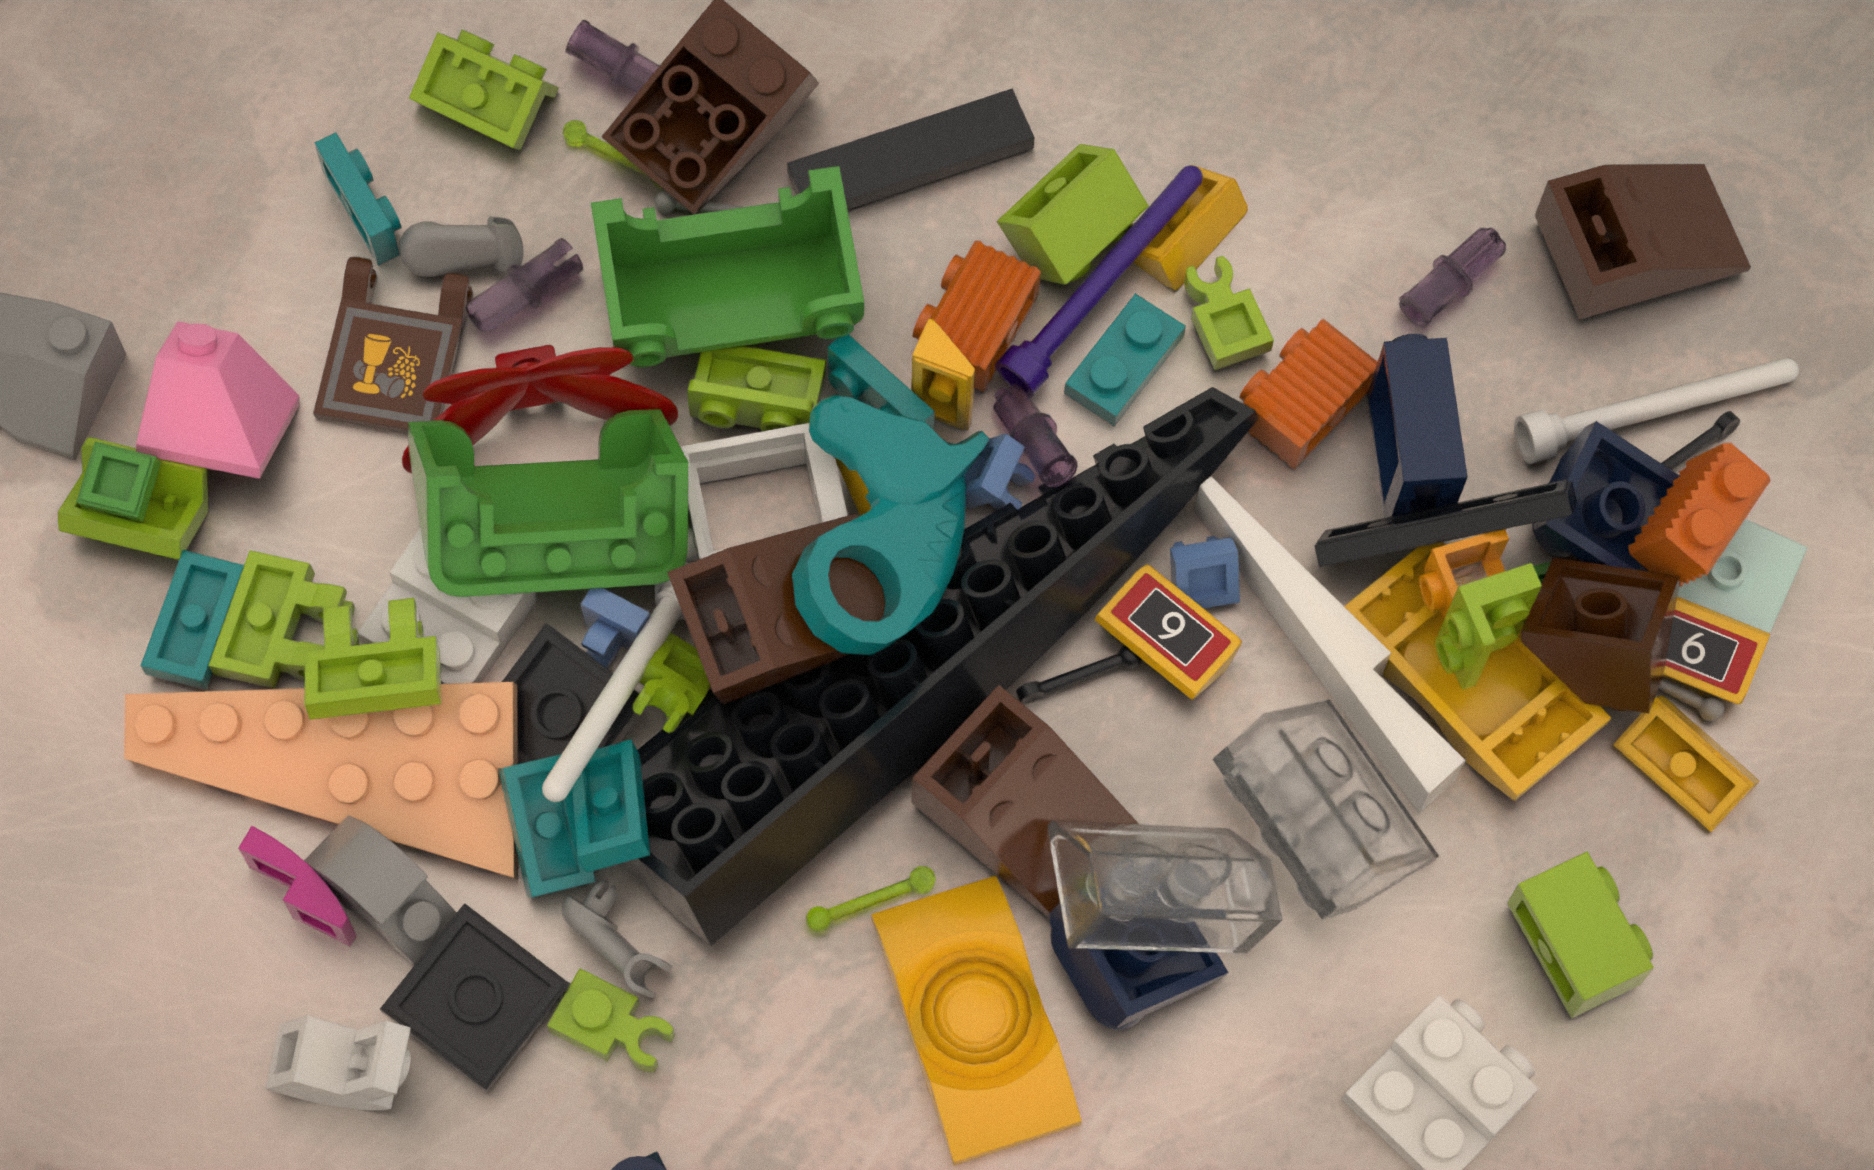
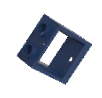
(1416, 426)

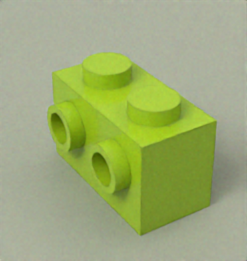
(1073, 213)
(1581, 933)

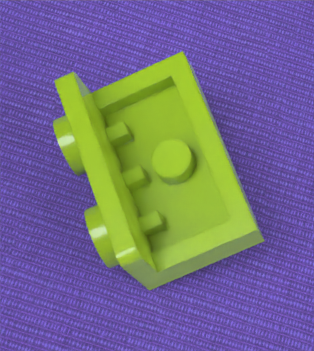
(755, 388)
(172, 515)

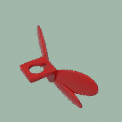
(540, 378)

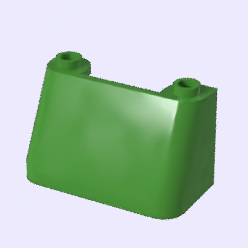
(730, 273)
(552, 521)

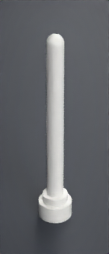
(1543, 434)
(614, 694)

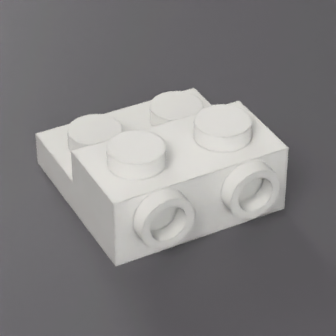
(467, 629)
(1442, 1088)

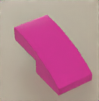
(308, 895)

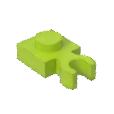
(1226, 322)
(673, 682)
(601, 1017)

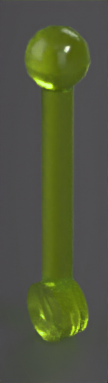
(576, 134)
(920, 881)

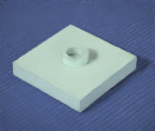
(1749, 577)

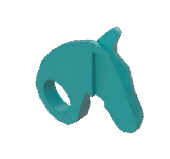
(907, 535)

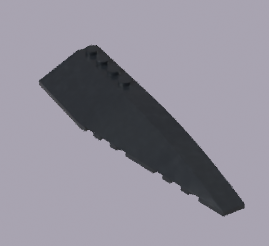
(781, 773)

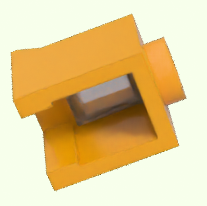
(1459, 565)

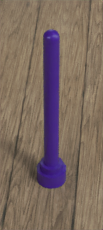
(1029, 362)

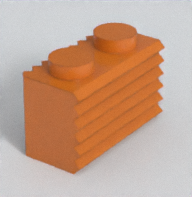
(983, 306)
(1308, 391)
(1700, 513)

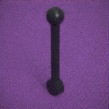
(1723, 427)
(1035, 690)

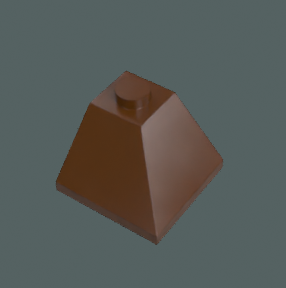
(1604, 631)

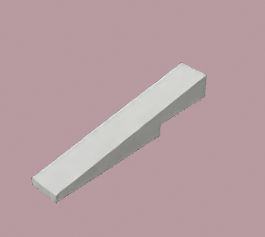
(1337, 650)

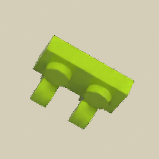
(264, 617)
(372, 676)

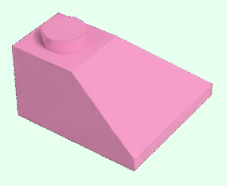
(214, 403)

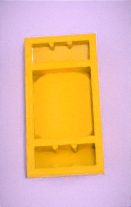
(1507, 725)
(976, 1020)

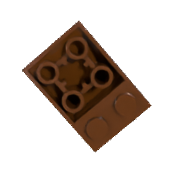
(710, 106)
(1637, 233)
(746, 611)
(1002, 787)

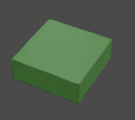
(118, 481)

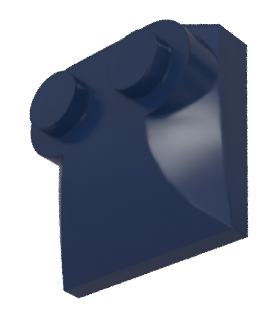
(1614, 496)
(1129, 984)

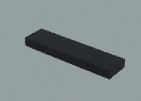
(923, 149)
(1446, 522)

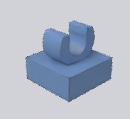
(993, 470)
(1207, 571)
(610, 623)

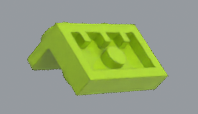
(480, 89)
(1485, 619)

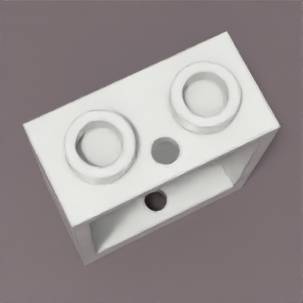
(753, 455)

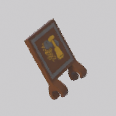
(388, 354)

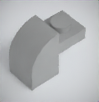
(382, 886)

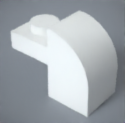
(340, 1063)

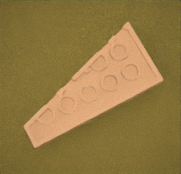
(407, 772)

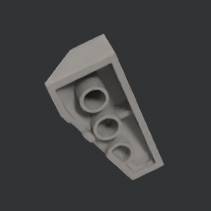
(53, 372)

